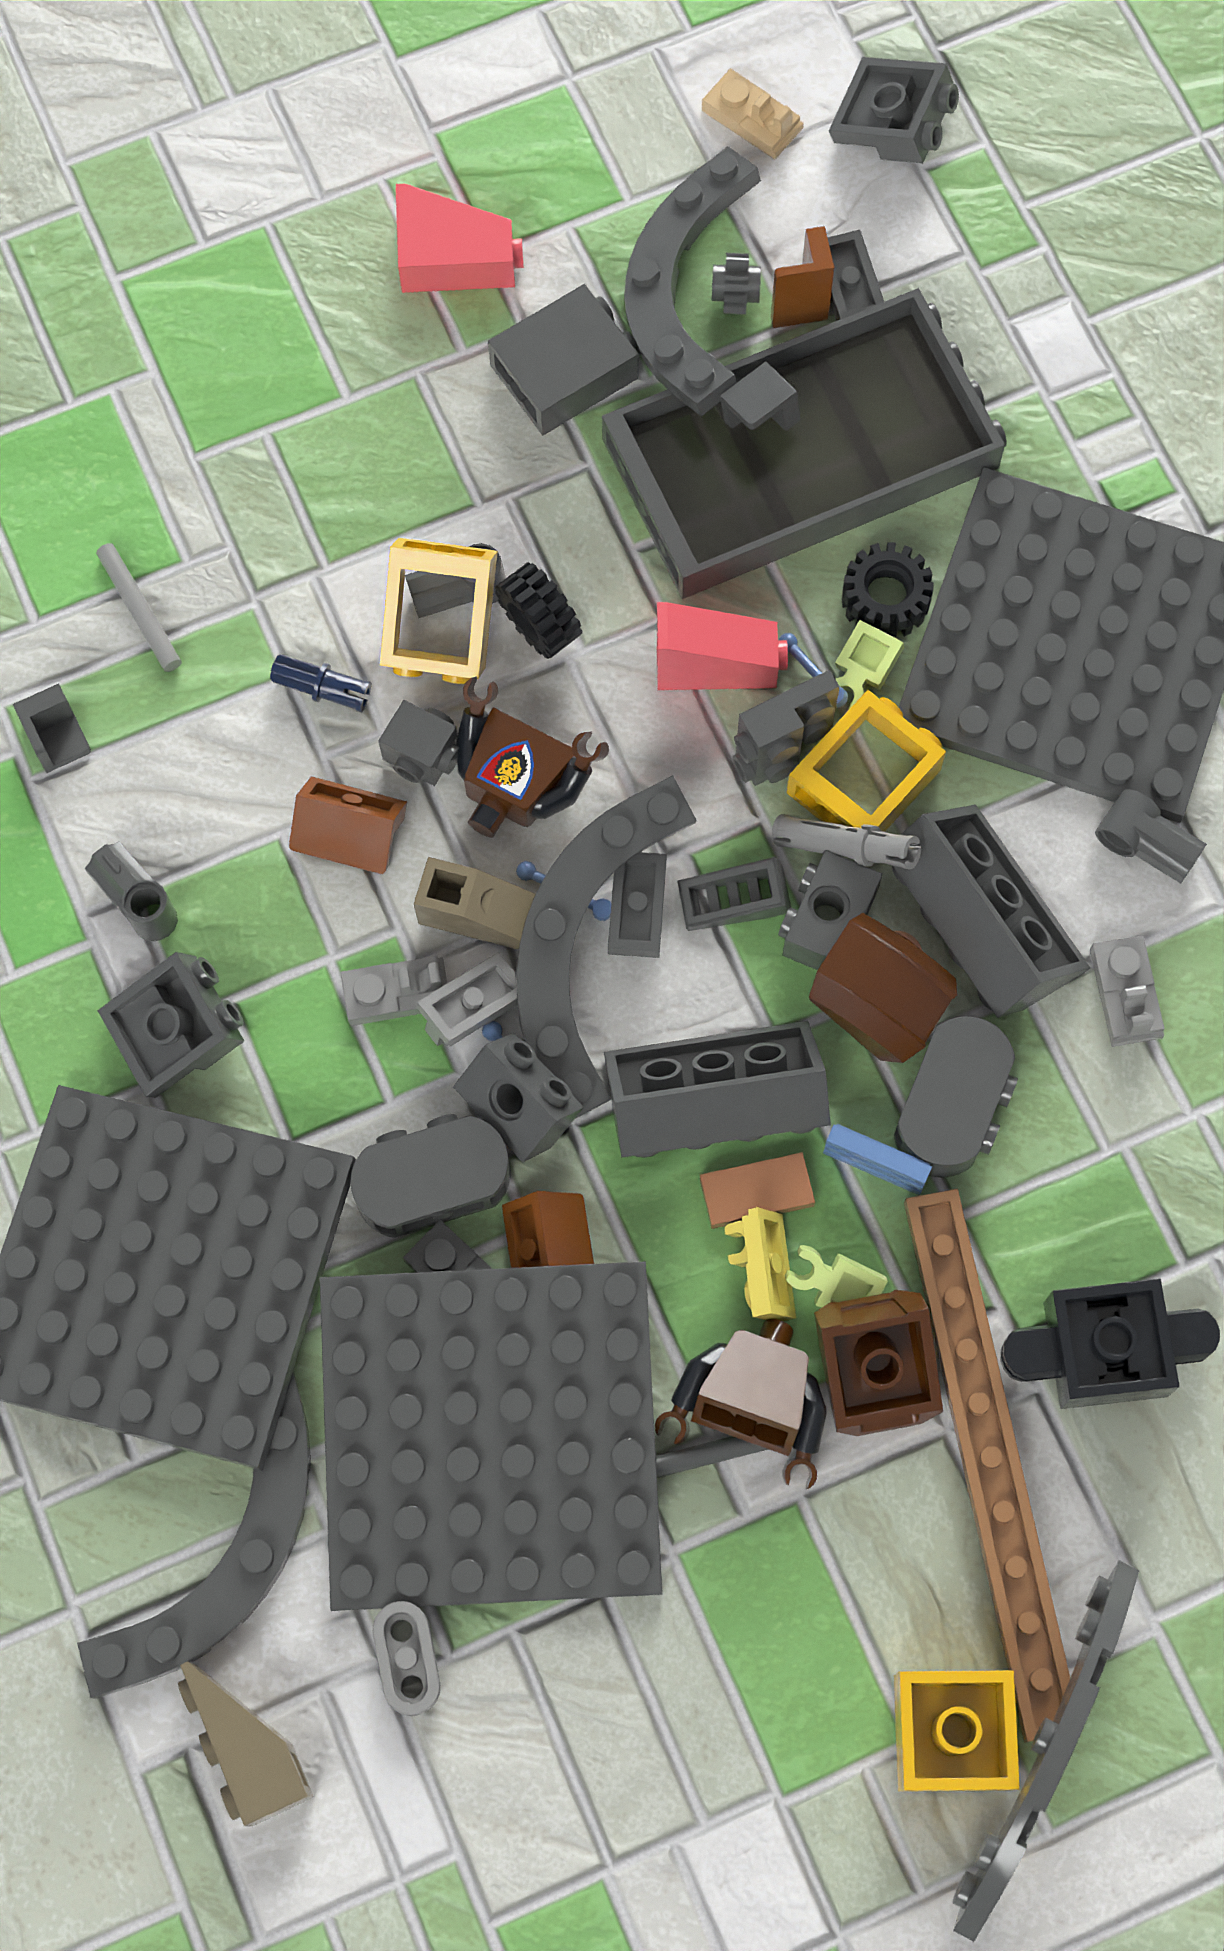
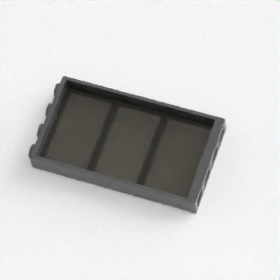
(877, 431)

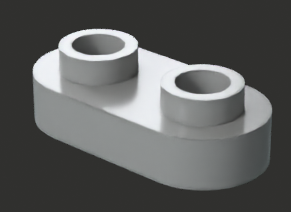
(406, 1659)

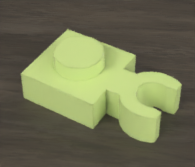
(867, 659)
(836, 1283)

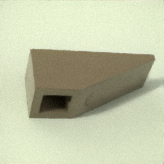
(471, 903)
(254, 1758)

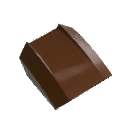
(882, 989)
(879, 1362)

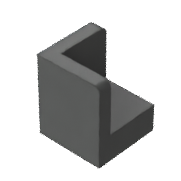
(758, 398)
(52, 728)

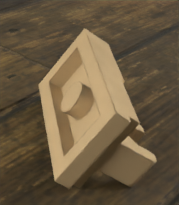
(752, 113)

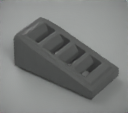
(731, 878)

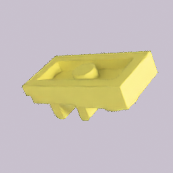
(765, 1264)

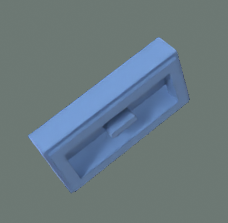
(877, 1158)

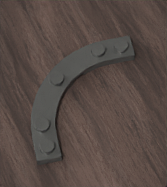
(654, 273)
(556, 916)
(233, 1586)
(1054, 1744)

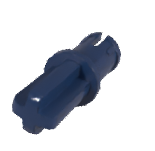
(319, 682)

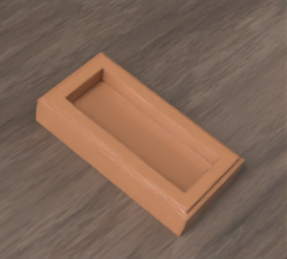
(771, 1184)

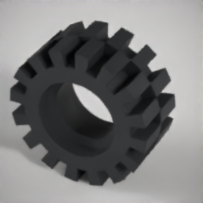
(889, 565)
(538, 610)

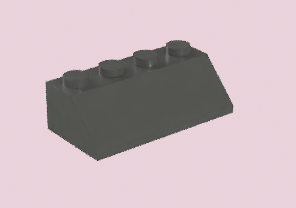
(988, 911)
(717, 1089)

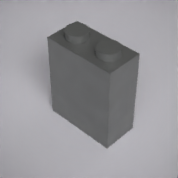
(564, 358)

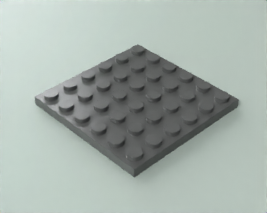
(1075, 644)
(164, 1274)
(489, 1436)

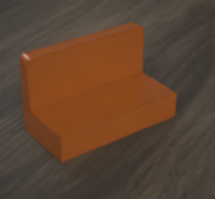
(805, 289)
(345, 824)
(547, 1230)

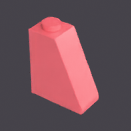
(452, 244)
(716, 650)

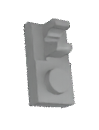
(390, 989)
(1127, 991)
(470, 1001)

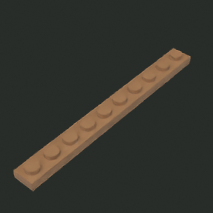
(989, 1457)

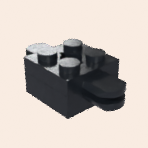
(1110, 1344)

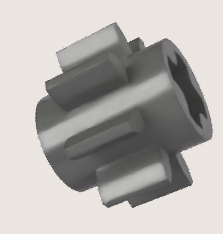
(736, 283)

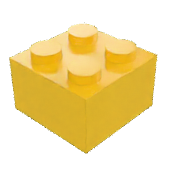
(956, 1731)

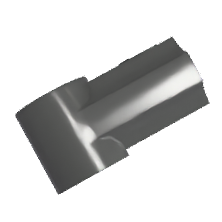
(441, 592)
(1138, 829)
(132, 891)

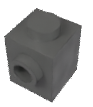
(420, 743)

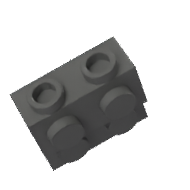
(896, 108)
(773, 731)
(172, 1022)

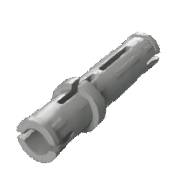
(861, 844)

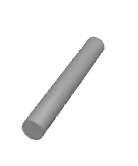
(138, 607)

